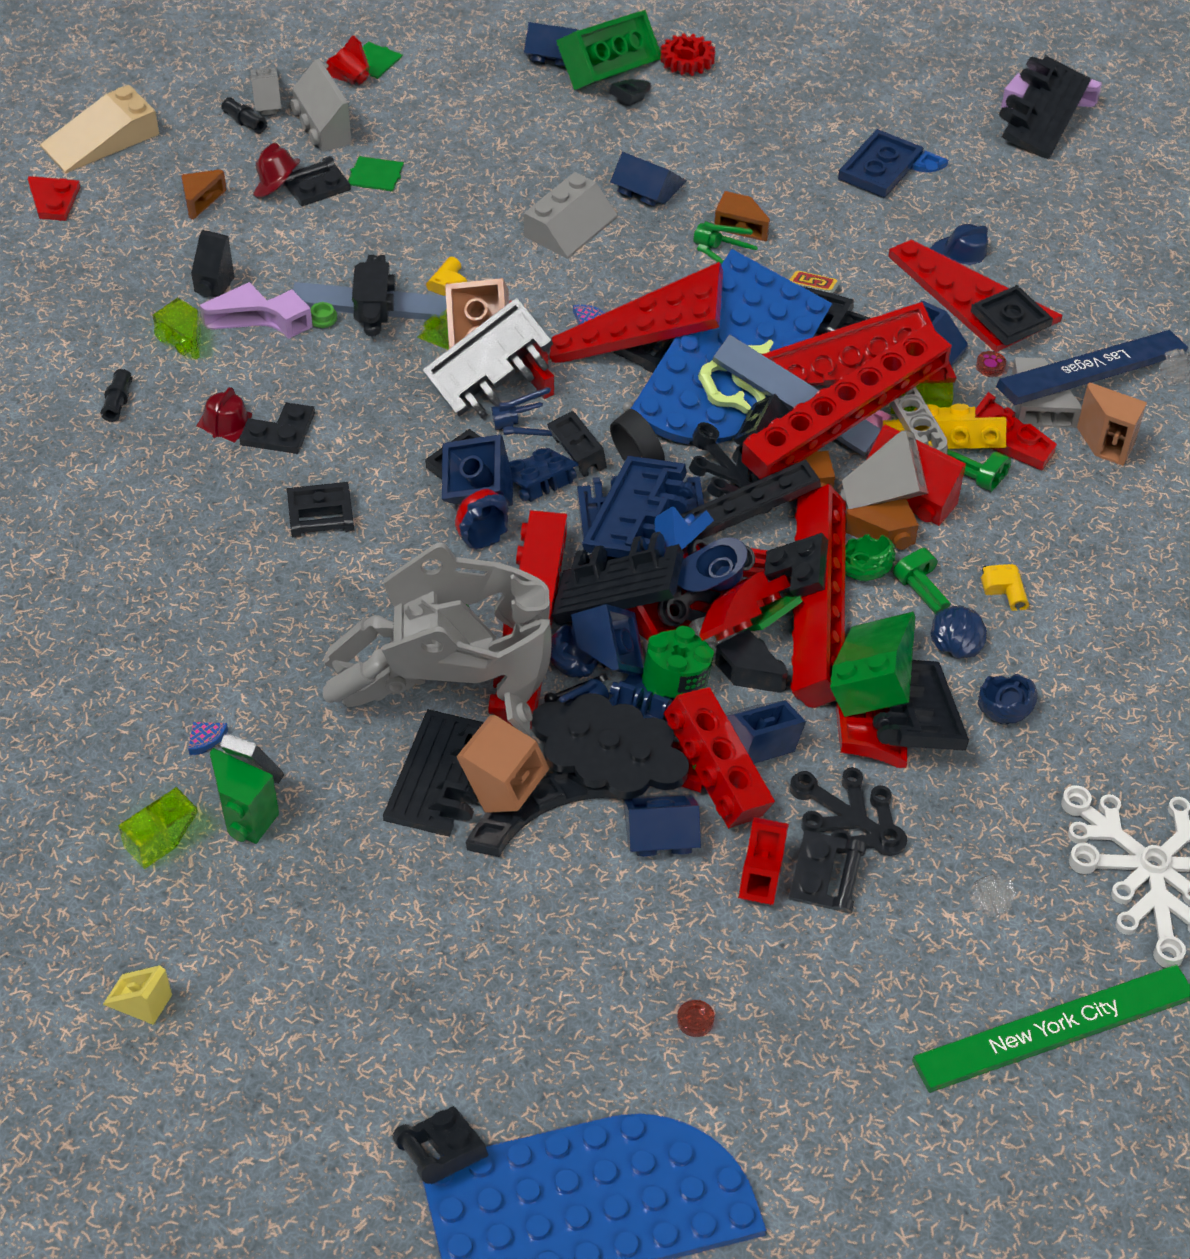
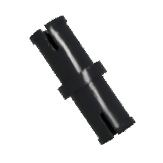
(244, 115)
(116, 395)

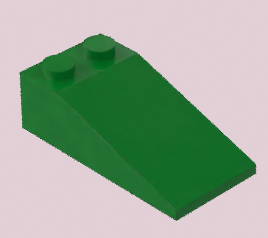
(609, 49)
(874, 665)

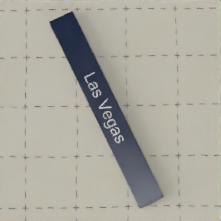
(1088, 367)

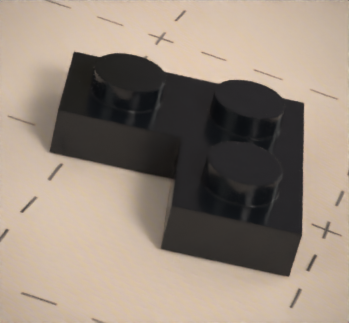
(283, 436)
(803, 561)

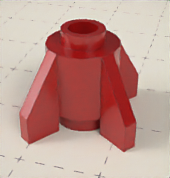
(349, 63)

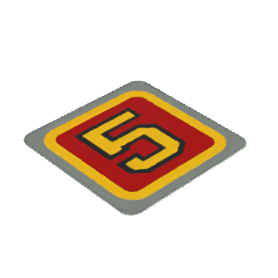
(814, 281)

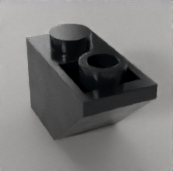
(750, 664)

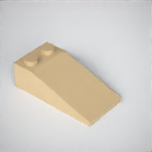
(103, 129)

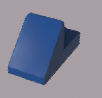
(678, 529)

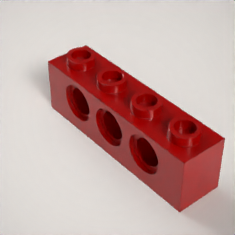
(719, 757)

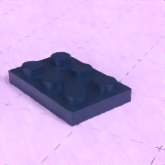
(880, 163)

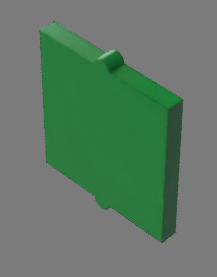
(379, 59)
(375, 173)
(772, 612)

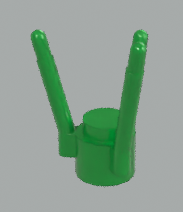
(708, 236)

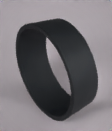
(635, 437)

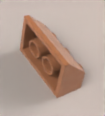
(472, 304)

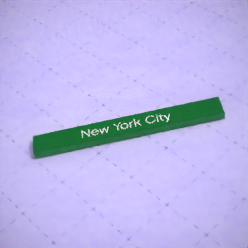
(1052, 1028)

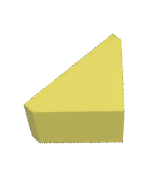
(141, 994)

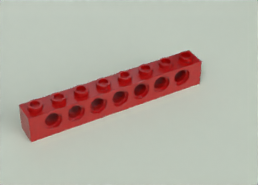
(846, 402)

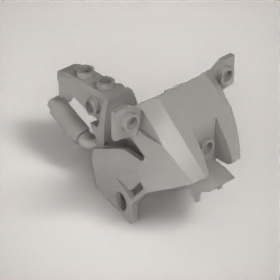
(444, 639)

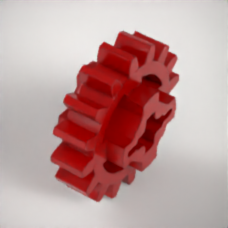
(687, 54)

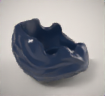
(959, 632)
(568, 657)
(1007, 698)

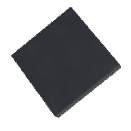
(1011, 315)

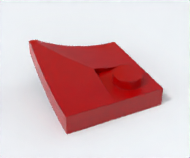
(859, 738)

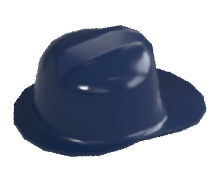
(965, 245)
(714, 567)

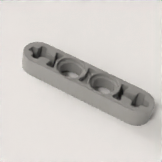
(920, 417)

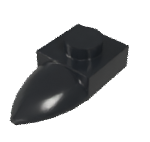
(630, 91)

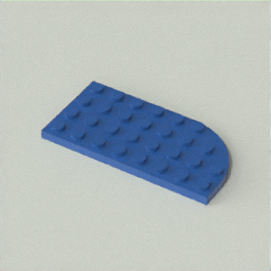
(754, 309)
(597, 1193)

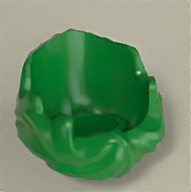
(869, 557)

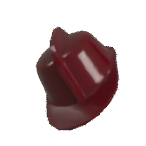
(273, 169)
(224, 415)

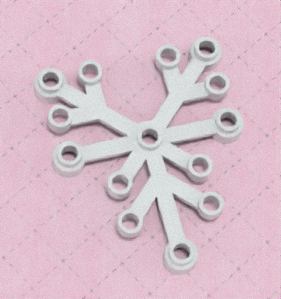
(1158, 898)

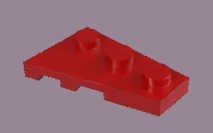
(1022, 440)

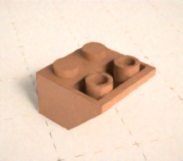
(1110, 422)
(502, 765)

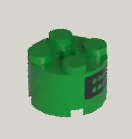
(676, 662)

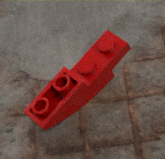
(738, 605)

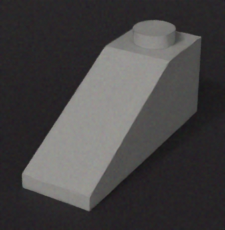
(266, 90)

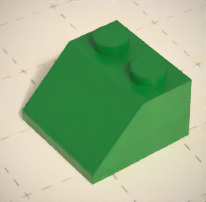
(245, 797)

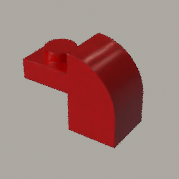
(763, 861)

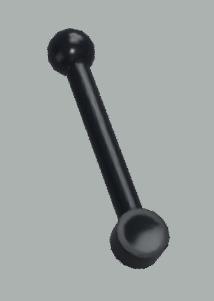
(550, 697)

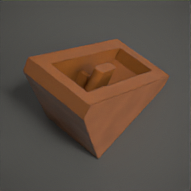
(202, 190)

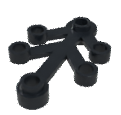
(705, 439)
(682, 602)
(852, 815)

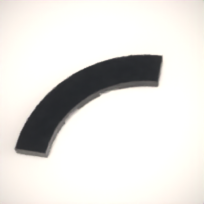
(554, 790)

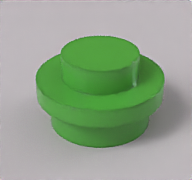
(323, 315)

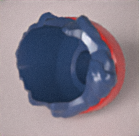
(482, 518)

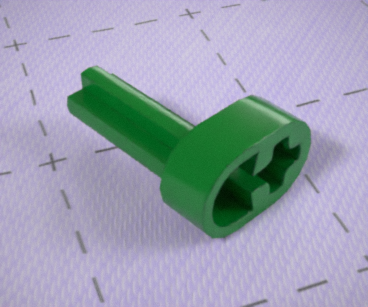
(987, 474)
(913, 571)

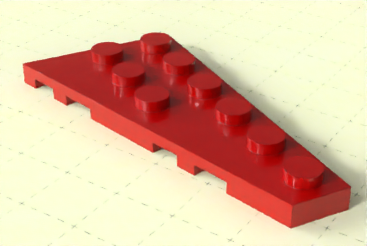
(953, 286)
(666, 313)
(842, 351)

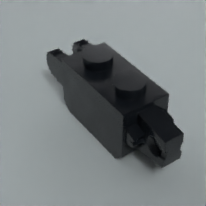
(372, 293)

